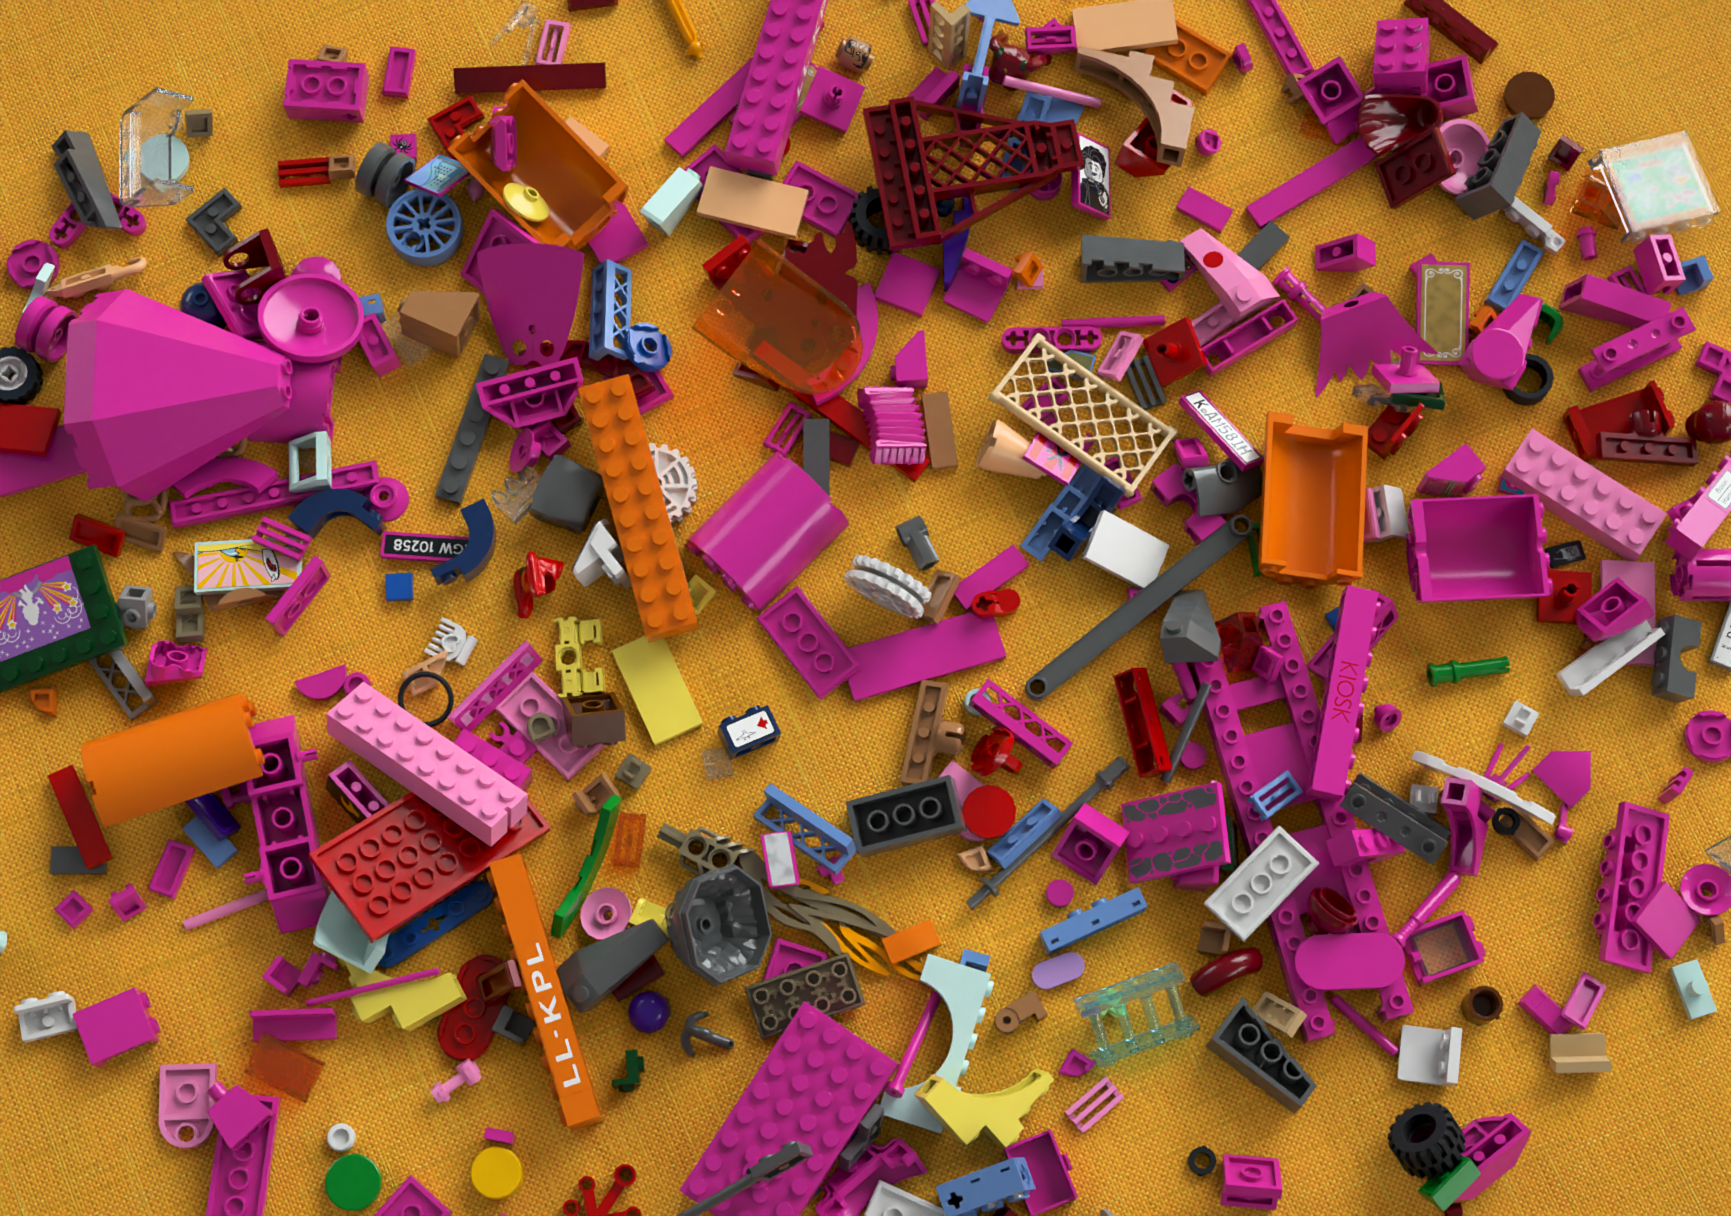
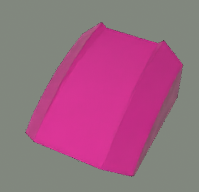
(1612, 611)

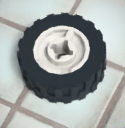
(27, 376)

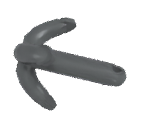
(701, 1033)

